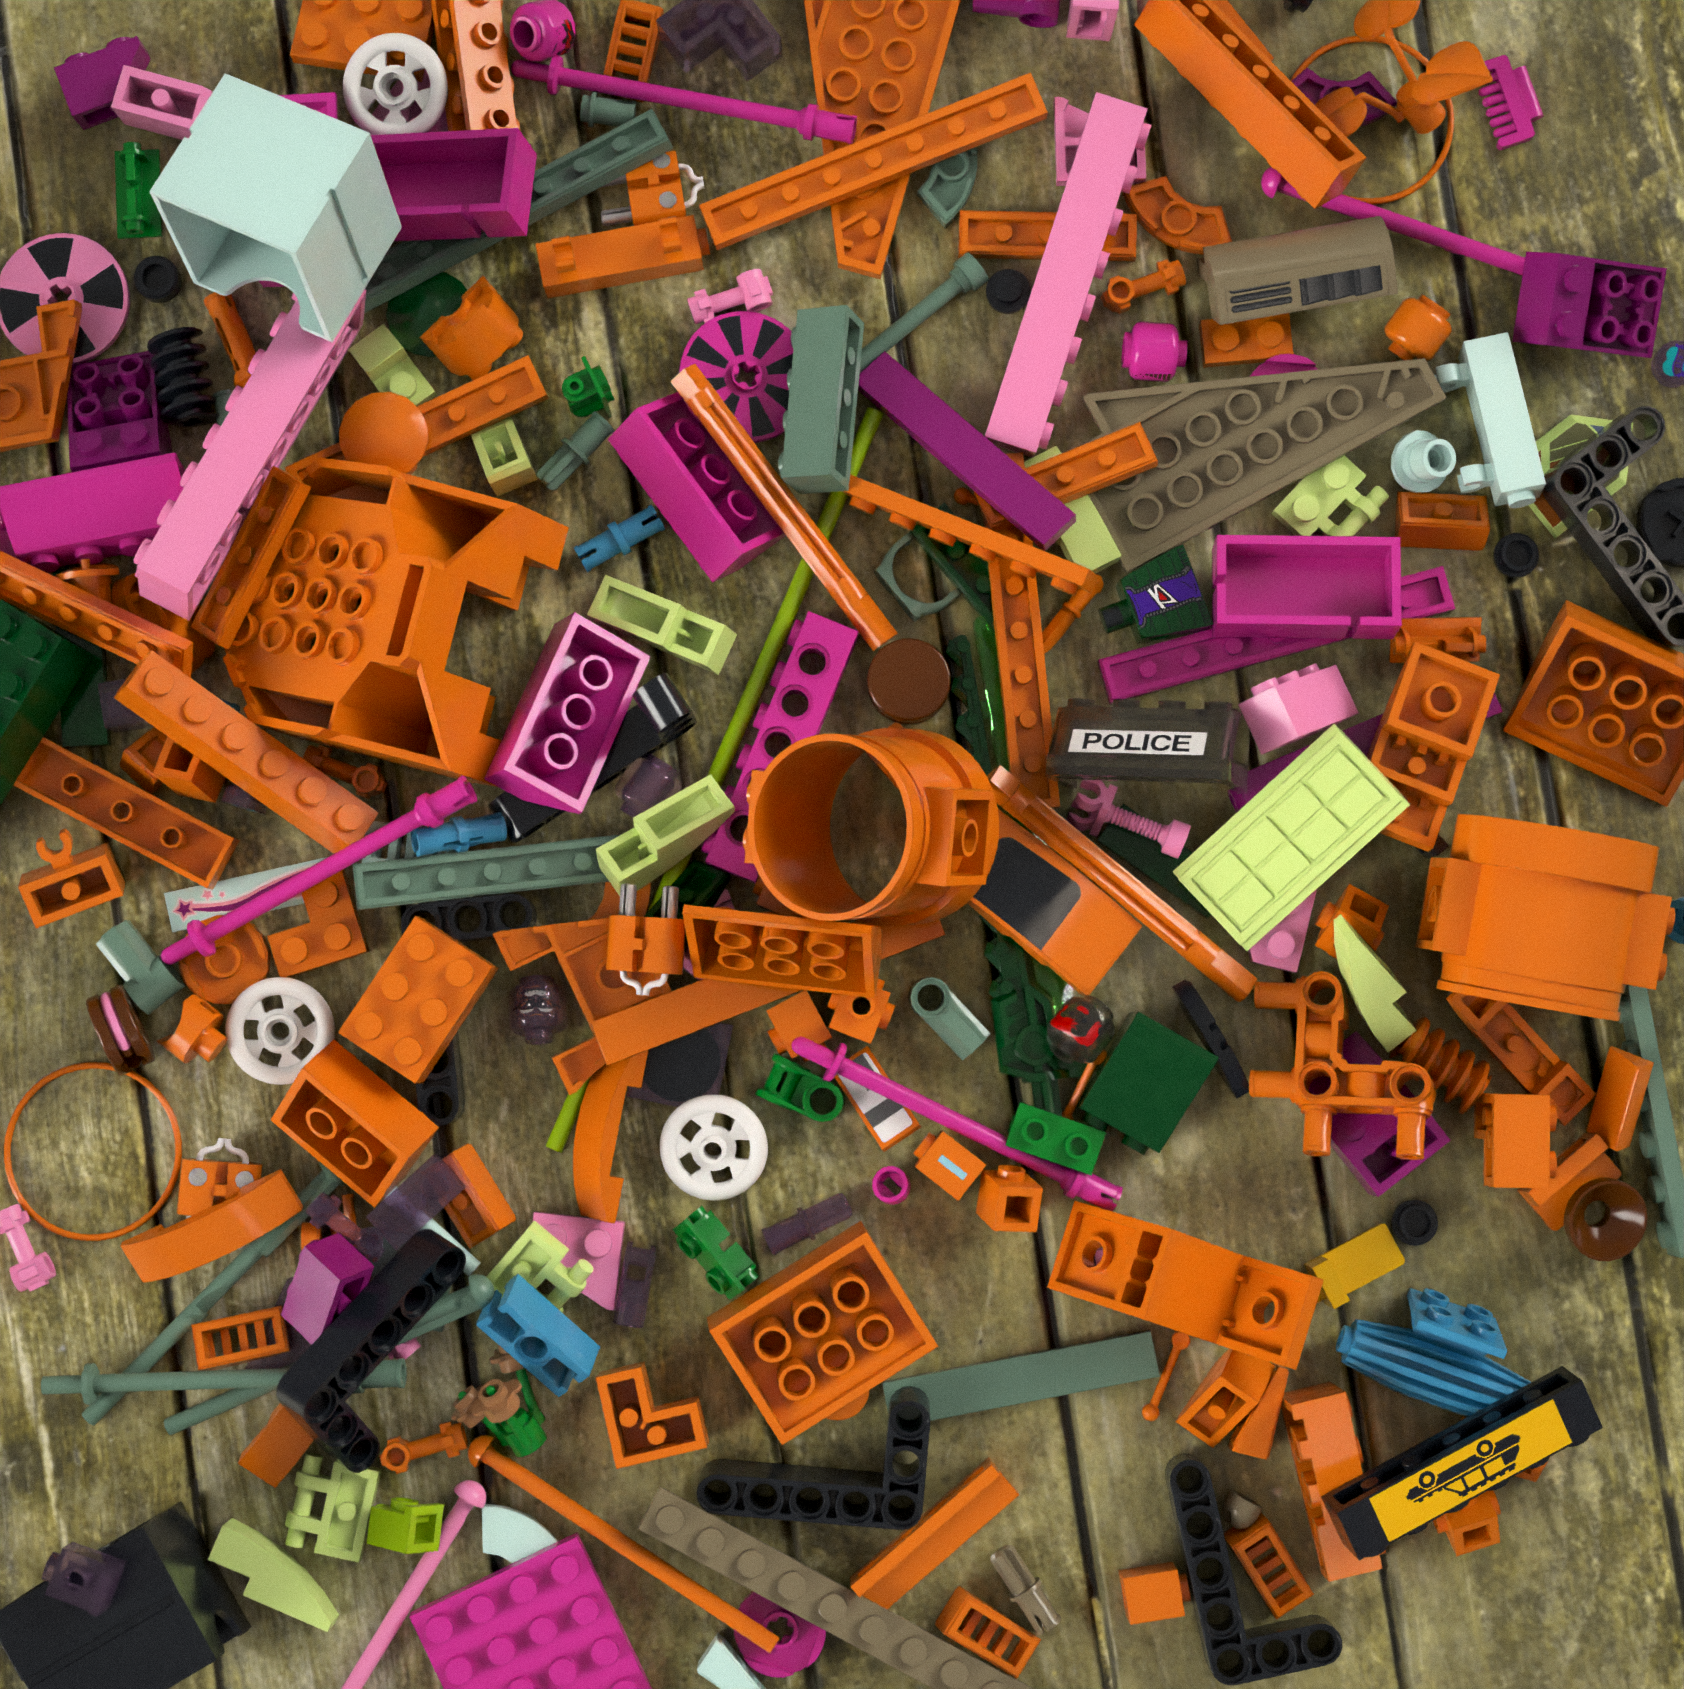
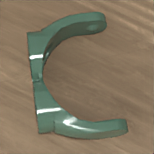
(913, 608)

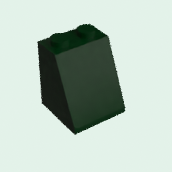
(1145, 1083)

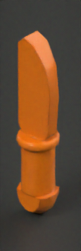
(1067, 615)

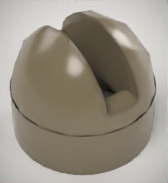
(1240, 1510)

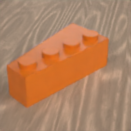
(1325, 1458)

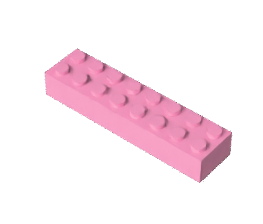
(238, 456)

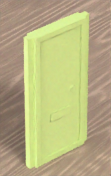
(1291, 837)

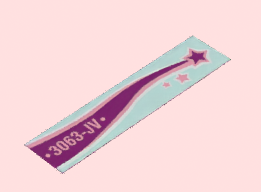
(228, 894)

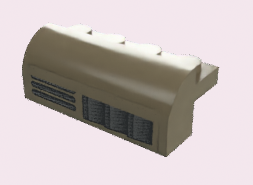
(1299, 270)

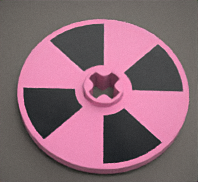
(75, 267)

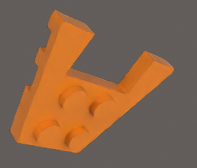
(37, 384)
(600, 992)

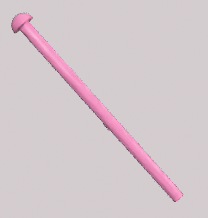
(470, 1495)

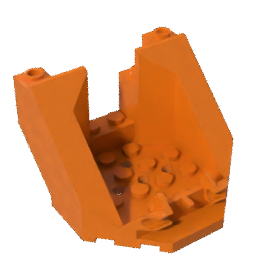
(379, 670)

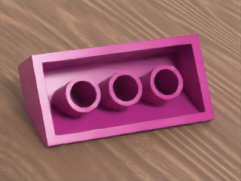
(695, 486)
(89, 511)
(568, 716)

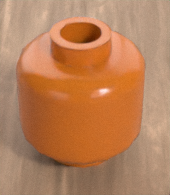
(1418, 329)

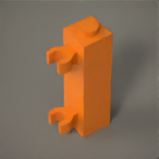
(621, 256)

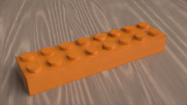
(127, 813)

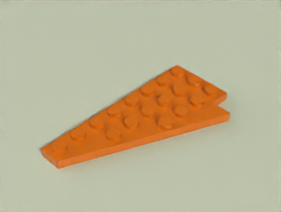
(884, 68)

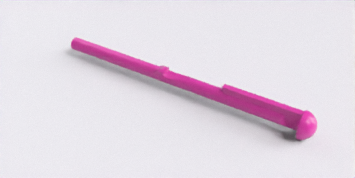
(1451, 242)

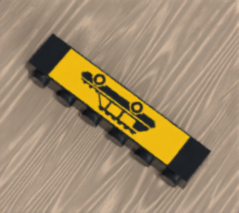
(1462, 1463)

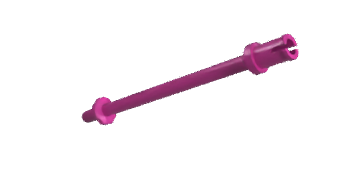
(808, 121)
(427, 811)
(1071, 1181)

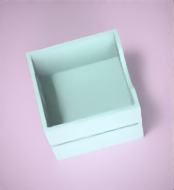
(279, 200)

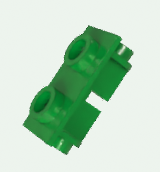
(134, 177)
(587, 391)
(1055, 1138)
(722, 1267)

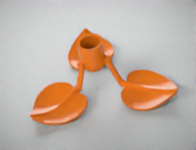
(1446, 75)

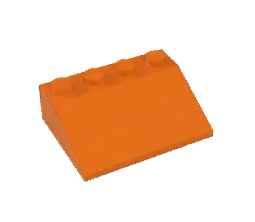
(1606, 703)
(783, 950)
(821, 1332)

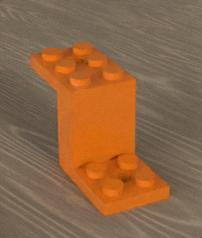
(1185, 1284)

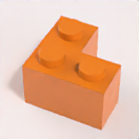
(1516, 1139)
(638, 1427)

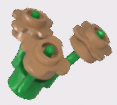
(499, 1403)

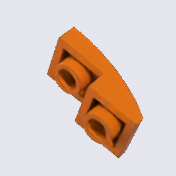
(276, 1447)

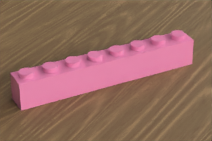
(1065, 275)

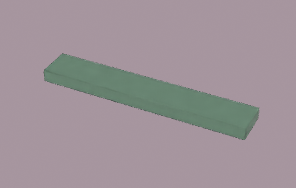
(478, 873)
(1031, 1376)

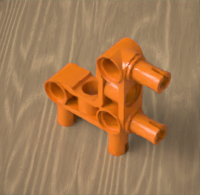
(1352, 1086)

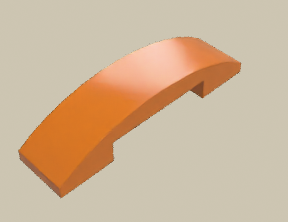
(1523, 1053)
(597, 1135)
(215, 1231)

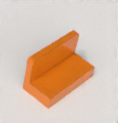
(1575, 1166)

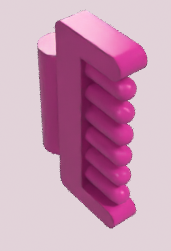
(1518, 99)

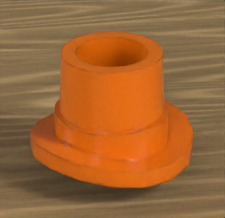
(91, 578)

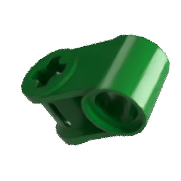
(798, 1089)

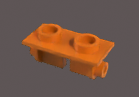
(1450, 635)

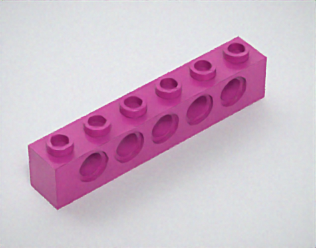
(814, 635)

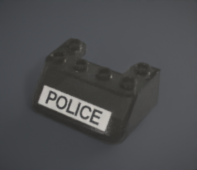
(1149, 743)

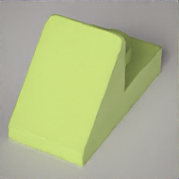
(391, 367)

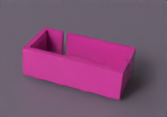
(459, 182)
(1306, 586)

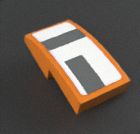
(883, 1117)

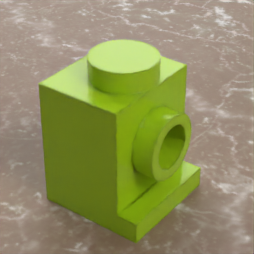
(406, 1526)

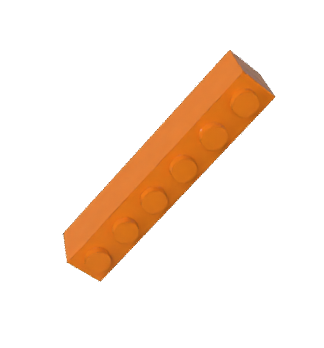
(1253, 96)
(245, 753)

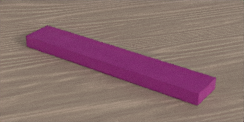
(965, 451)

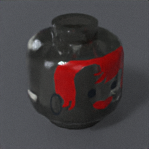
(1081, 1030)

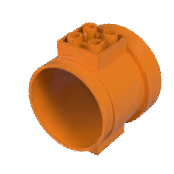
(948, 828)
(1545, 916)

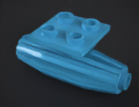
(1437, 1358)

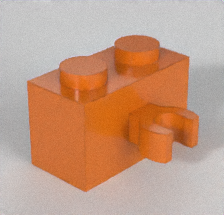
(70, 881)

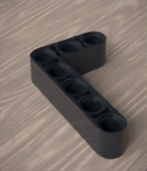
(1615, 526)
(646, 728)
(447, 919)
(360, 1340)
(832, 1482)
(1222, 1590)

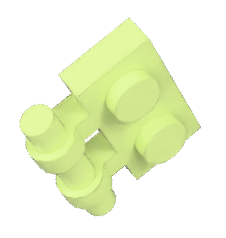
(1321, 492)
(538, 1258)
(345, 1513)

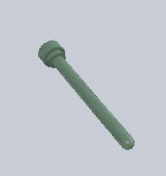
(964, 277)

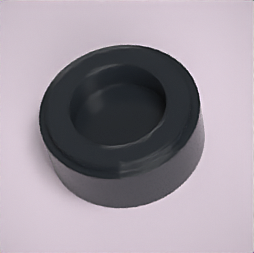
(157, 279)

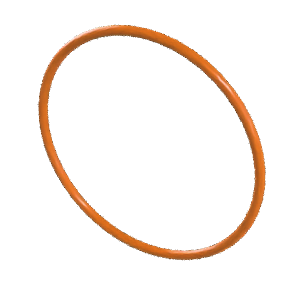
(1450, 114)
(104, 1236)

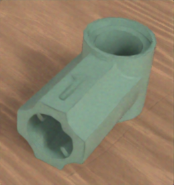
(145, 975)
(950, 1019)

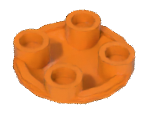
(384, 432)

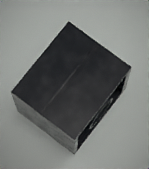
(160, 1626)

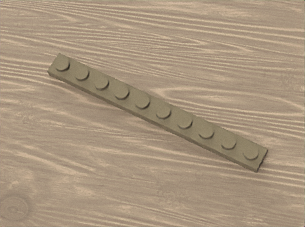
(817, 1597)

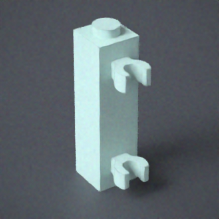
(1500, 420)

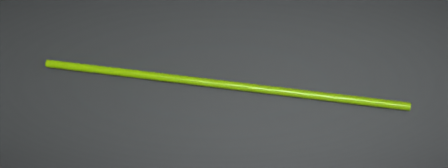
(747, 705)

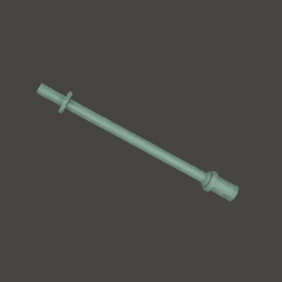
(91, 1383)

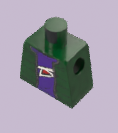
(1159, 600)

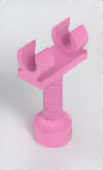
(1101, 810)

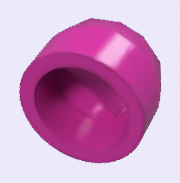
(899, 1179)

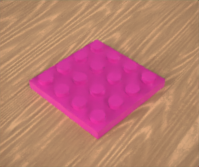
(531, 1628)

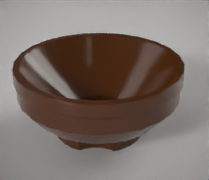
(1620, 1227)

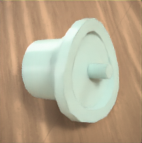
(1422, 461)

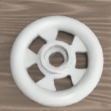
(417, 57)
(250, 1007)
(745, 1127)

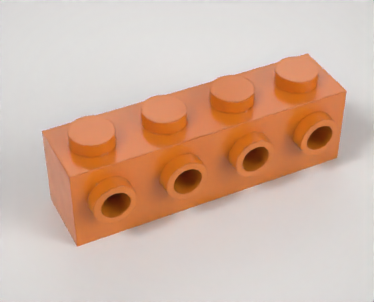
(476, 64)

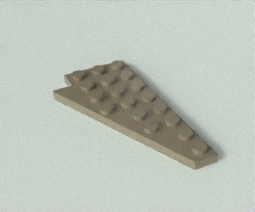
(1241, 442)

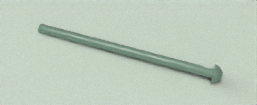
(197, 1310)
(444, 1311)

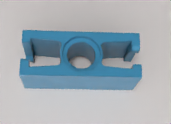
(538, 1336)

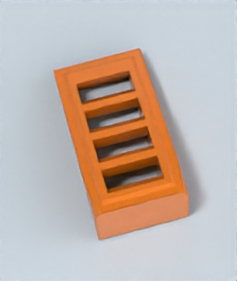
(640, 13)
(205, 1346)
(1257, 1429)
(1252, 1542)
(954, 1614)

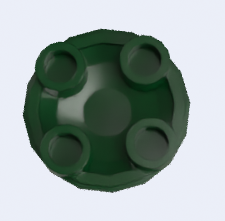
(420, 307)

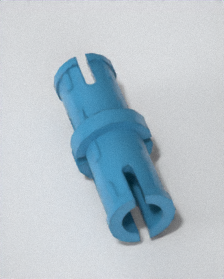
(619, 538)
(459, 834)

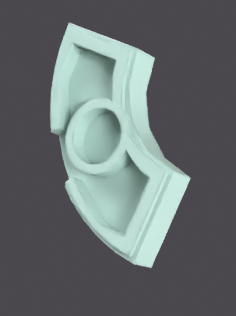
(512, 1533)

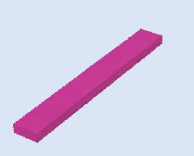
(1205, 656)

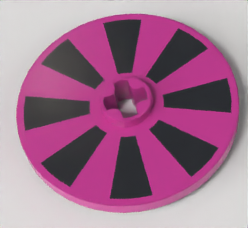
(755, 345)

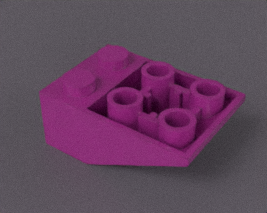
(1589, 304)
(114, 412)
(1369, 1140)

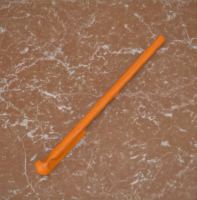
(483, 1451)

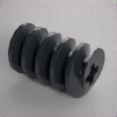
(179, 378)

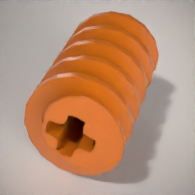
(1445, 1064)

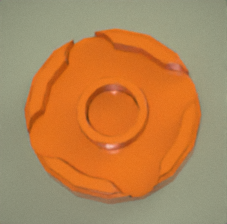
(238, 963)

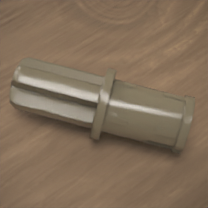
(1025, 1589)

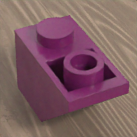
(92, 79)

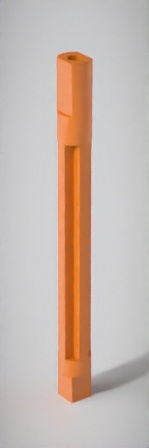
(783, 507)
(1121, 885)

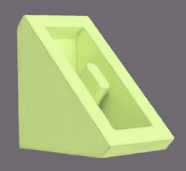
(503, 457)

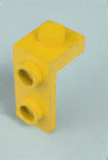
(1355, 1264)

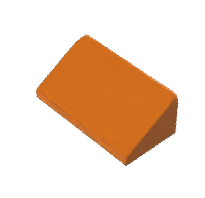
(1442, 521)
(1619, 1098)
(481, 1206)

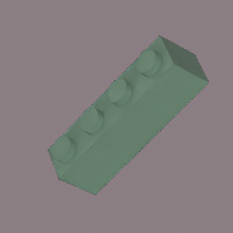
(822, 400)

